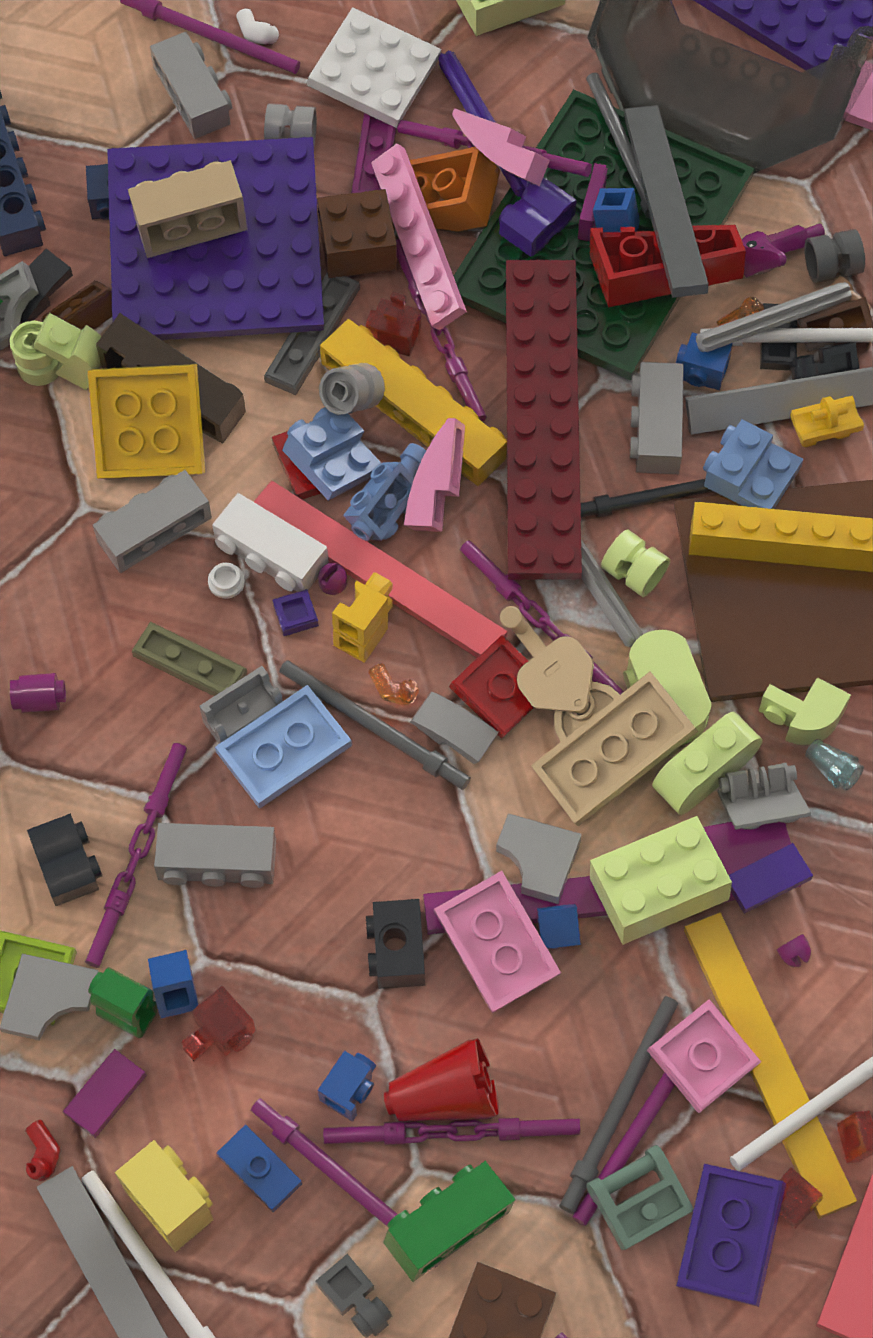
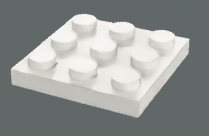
(374, 67)

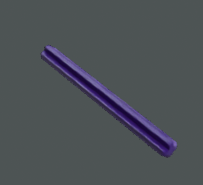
(473, 104)

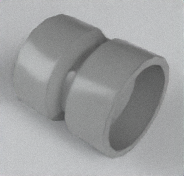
(301, 122)
(351, 388)

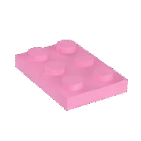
(497, 941)

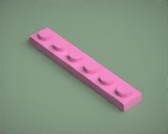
(419, 237)

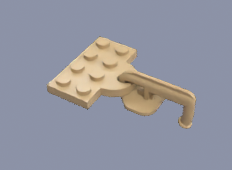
(611, 737)

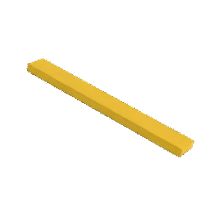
(775, 1073)

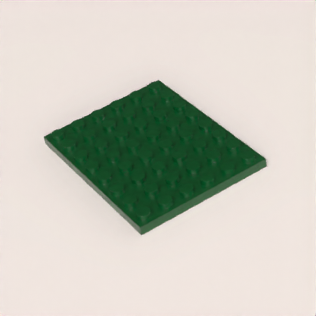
(620, 334)

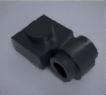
(831, 360)

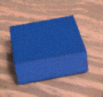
(559, 926)

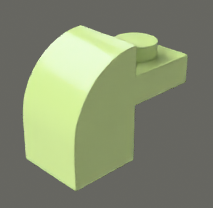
(71, 347)
(806, 719)

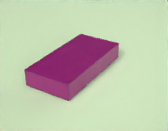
(597, 181)
(104, 1093)

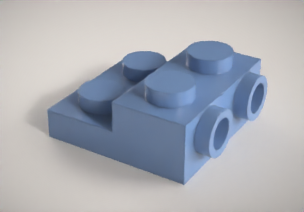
(330, 452)
(750, 467)

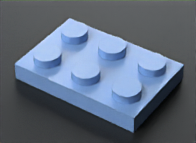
(283, 746)

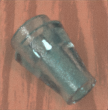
(836, 765)

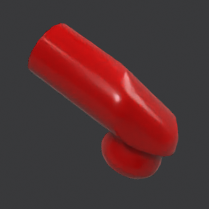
(46, 1152)

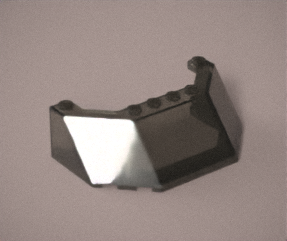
(721, 91)

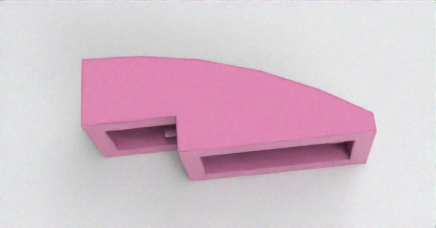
(502, 146)
(436, 477)

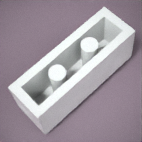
(269, 544)

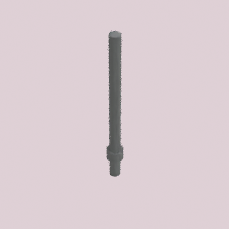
(618, 134)
(432, 762)
(586, 1170)

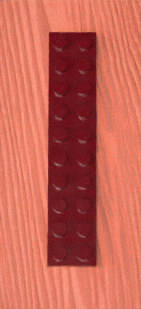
(542, 421)

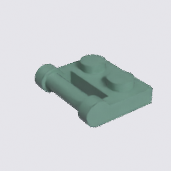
(646, 1210)

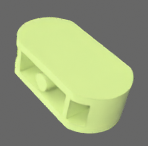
(673, 666)
(697, 768)

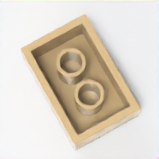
(188, 208)

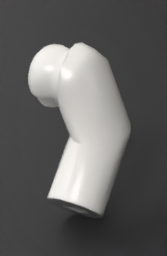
(256, 31)

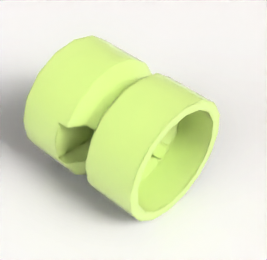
(31, 363)
(632, 561)

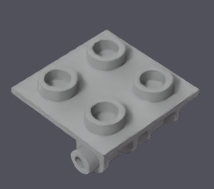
(764, 801)

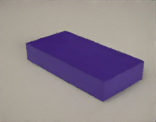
(769, 878)

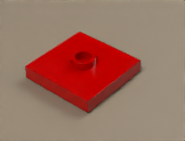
(492, 687)

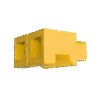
(365, 622)

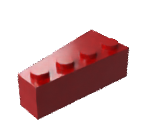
(633, 268)

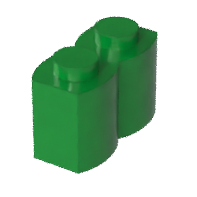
(123, 1002)

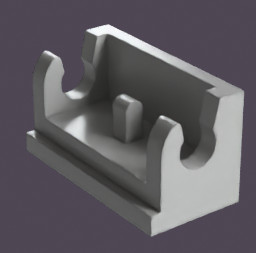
(240, 704)

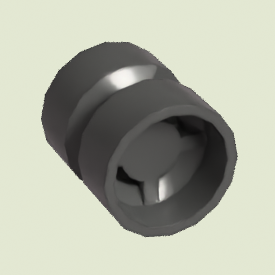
(830, 256)

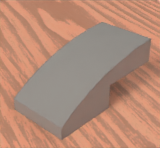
(455, 726)

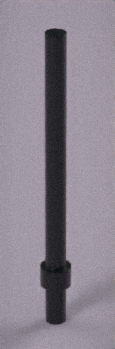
(604, 505)

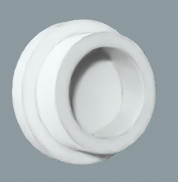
(226, 580)

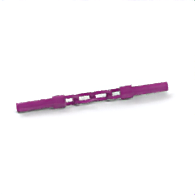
(454, 139)
(455, 366)
(510, 589)
(118, 900)
(395, 1132)

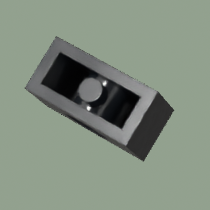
(402, 966)

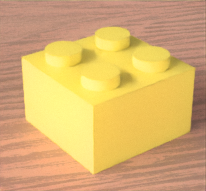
(164, 1194)

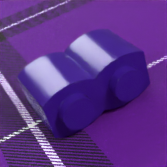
(537, 216)

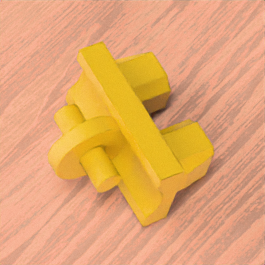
(826, 420)

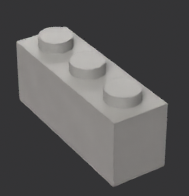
(191, 84)
(657, 418)
(152, 520)
(215, 854)

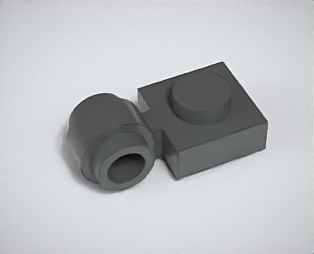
(346, 1288)

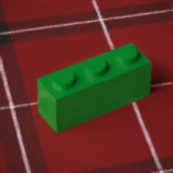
(447, 1219)

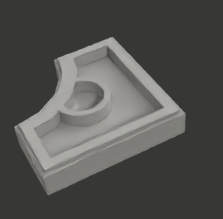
(16, 290)
(541, 854)
(44, 992)

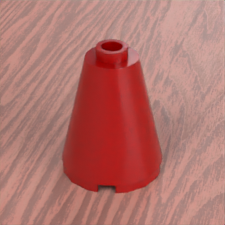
(446, 1087)

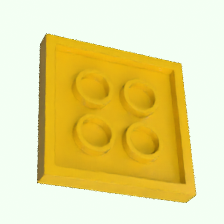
(146, 421)

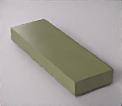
(186, 660)

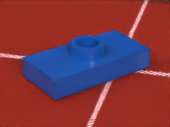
(259, 1168)

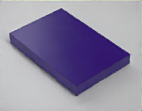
(731, 1234)

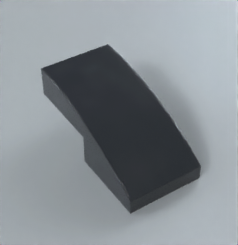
(49, 275)

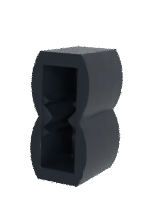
(64, 860)

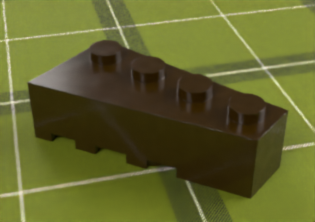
(130, 346)

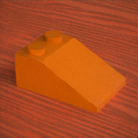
(457, 188)

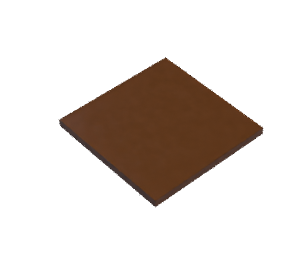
(779, 619)

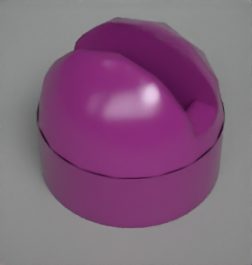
(336, 583)
(791, 950)

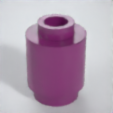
(37, 693)

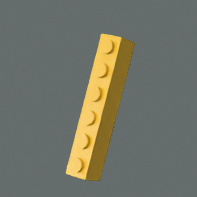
(416, 401)
(782, 536)

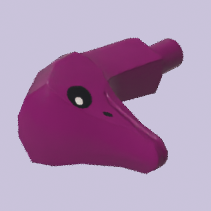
(768, 251)

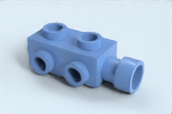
(384, 497)

